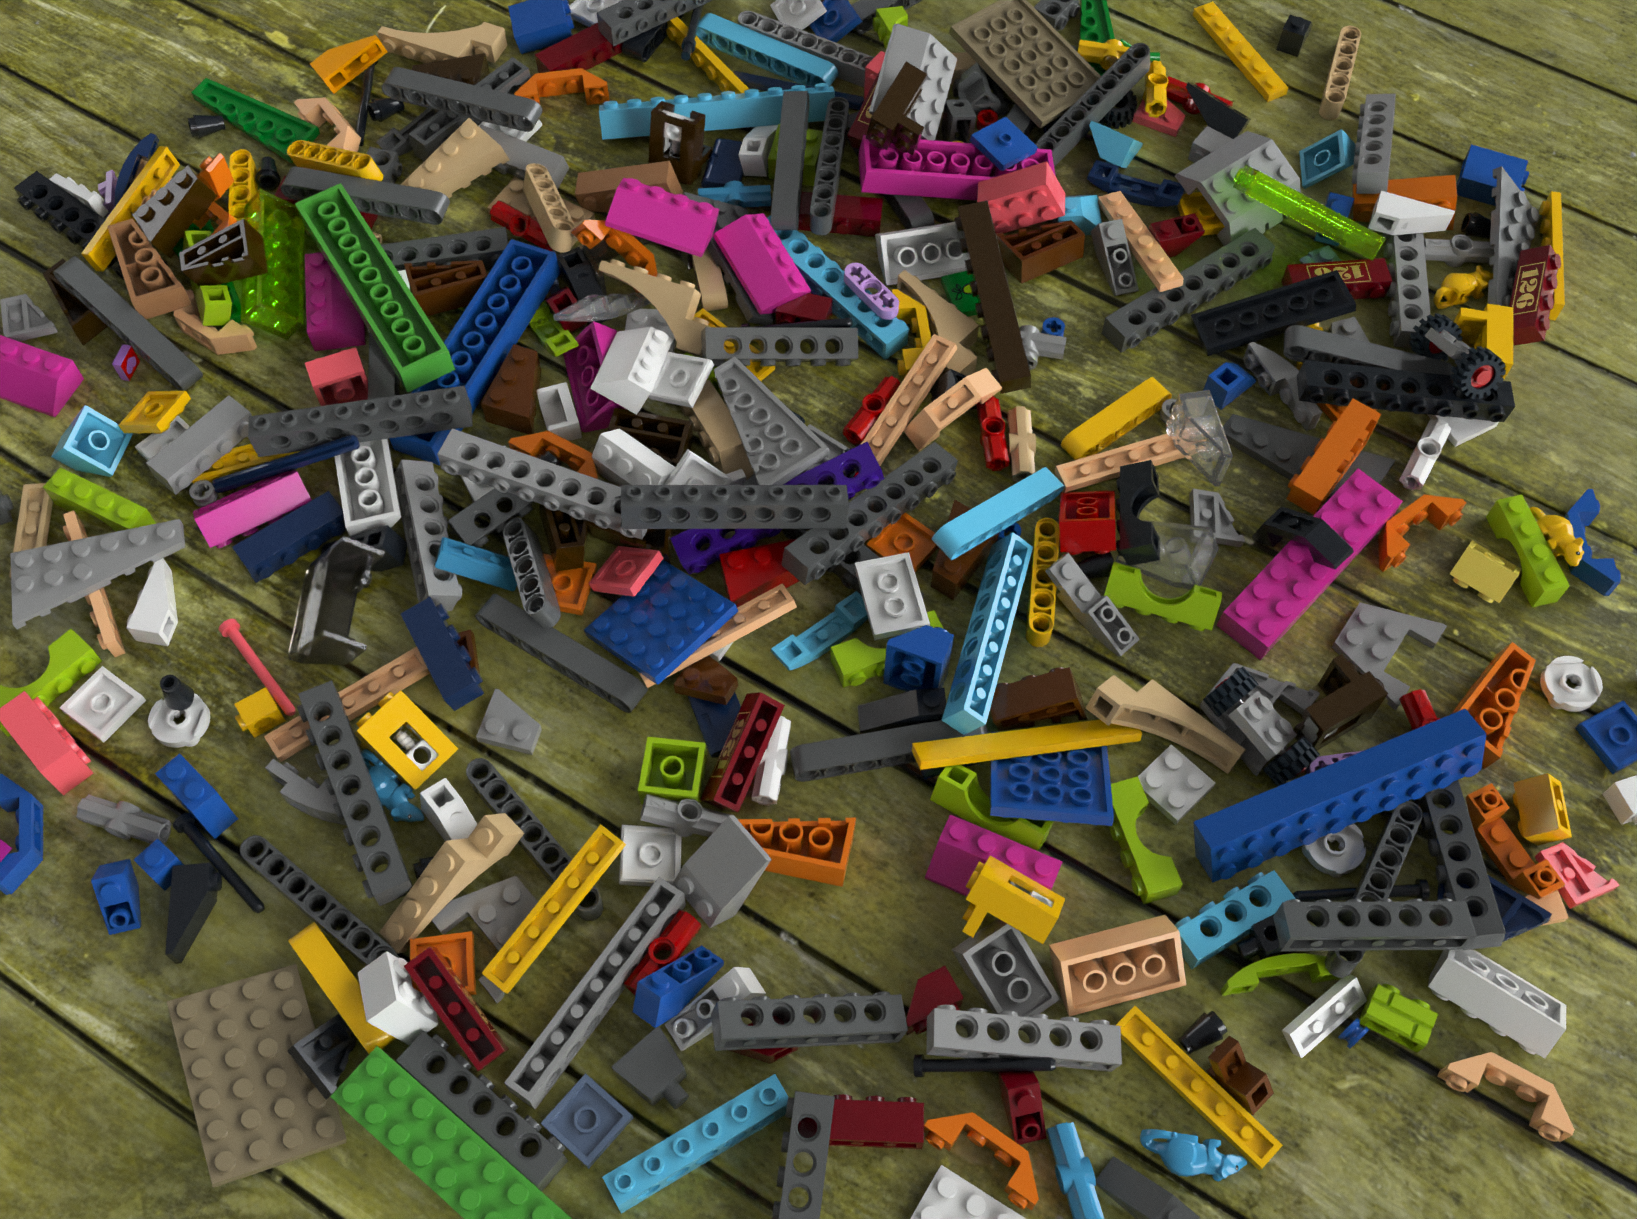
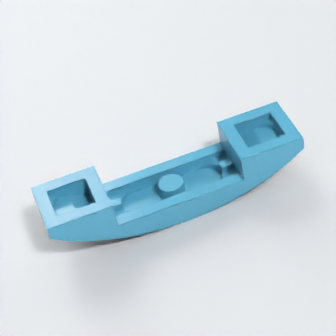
(819, 638)

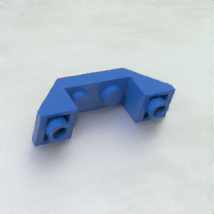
(1597, 573)
(29, 842)

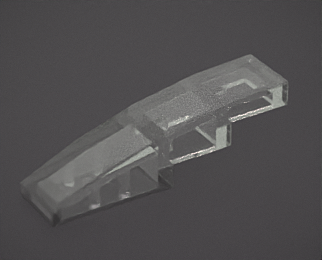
(602, 307)

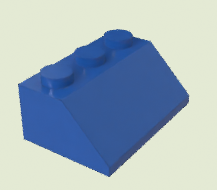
(918, 659)

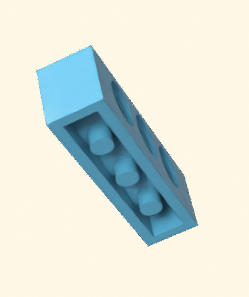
(1199, 948)

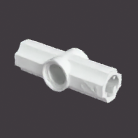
(1425, 454)
(772, 765)

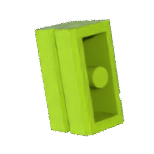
(1398, 1017)

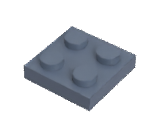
(587, 1120)

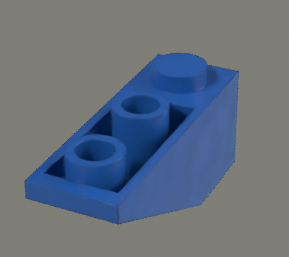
(674, 986)

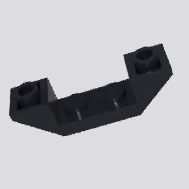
(1323, 542)

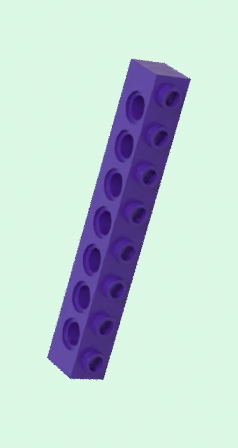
(832, 471)

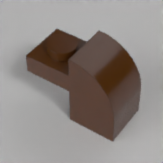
(1238, 1077)

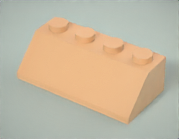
(1118, 964)

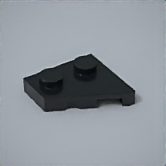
(325, 1054)

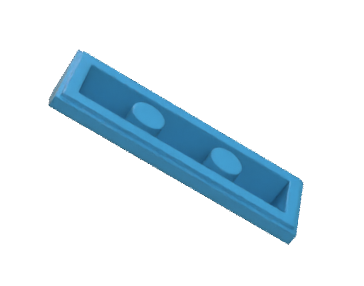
(476, 564)

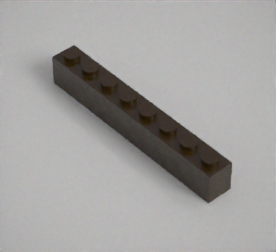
(993, 297)

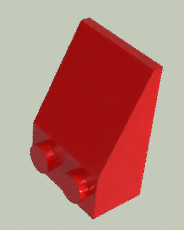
(1087, 522)

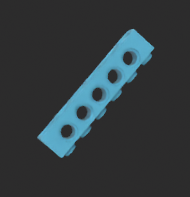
(697, 1143)

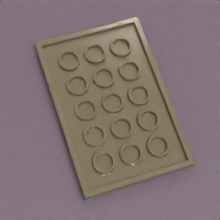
(1026, 58)
(242, 1082)

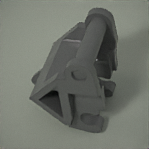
(976, 87)

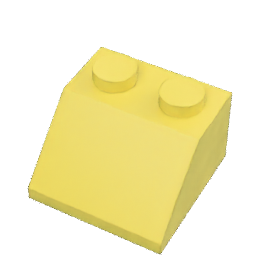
(1485, 572)

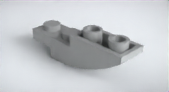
(1280, 377)
(1089, 608)
(306, 794)

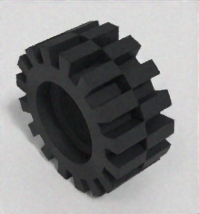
(1122, 115)

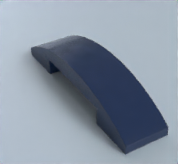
(143, 150)
(1135, 190)

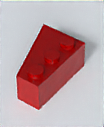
(754, 571)

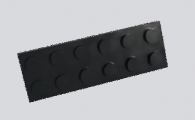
(1272, 312)

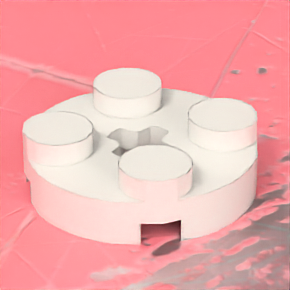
(1560, 694)
(183, 734)
(1335, 862)

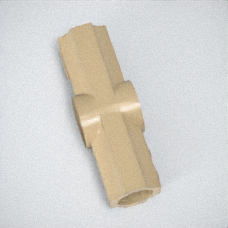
(1021, 443)

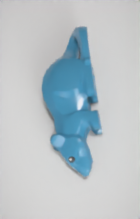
(390, 793)
(1189, 1158)

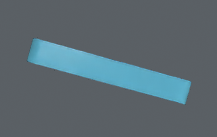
(765, 51)
(997, 513)

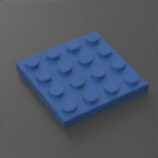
(661, 622)
(1054, 787)

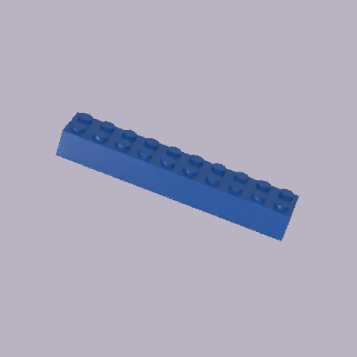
(488, 332)
(1339, 795)

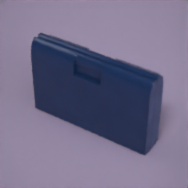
(723, 164)
(715, 721)

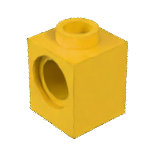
(258, 713)

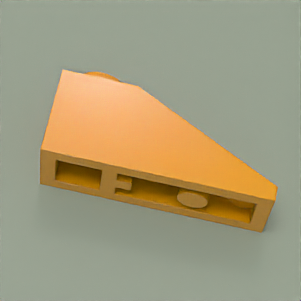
(345, 62)

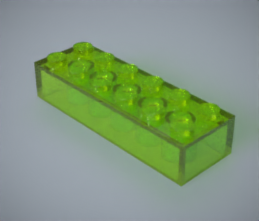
(276, 298)

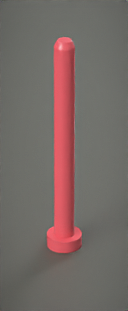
(230, 629)

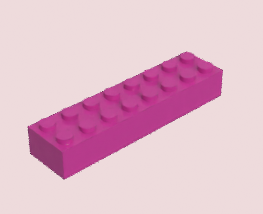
(933, 170)
(1293, 579)

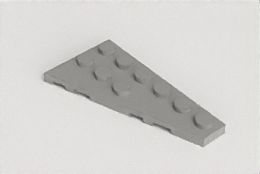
(771, 434)
(79, 567)

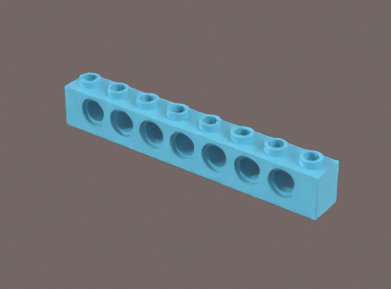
(827, 280)
(987, 635)

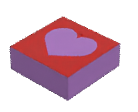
(126, 362)

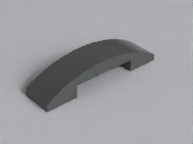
(400, 141)

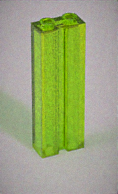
(1308, 212)

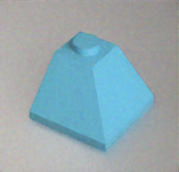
(1113, 145)
(1326, 158)
(1083, 211)
(92, 444)

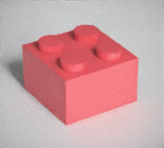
(338, 378)

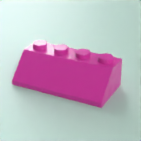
(662, 217)
(761, 262)
(329, 311)
(582, 366)
(36, 377)
(251, 507)
(966, 844)

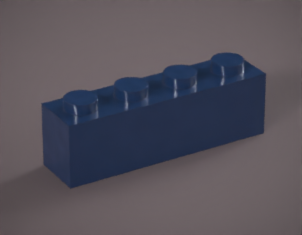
(291, 537)
(442, 653)

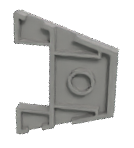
(1373, 638)
(1272, 689)
(495, 910)

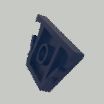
(1515, 910)

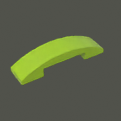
(550, 332)
(1247, 978)

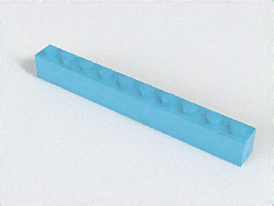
(721, 111)

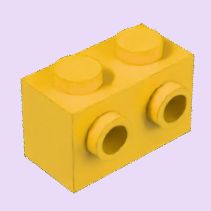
(1541, 809)

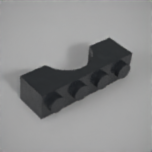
(1138, 538)

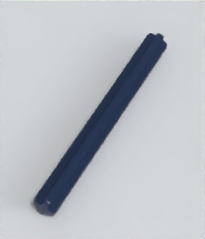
(763, 83)
(286, 464)

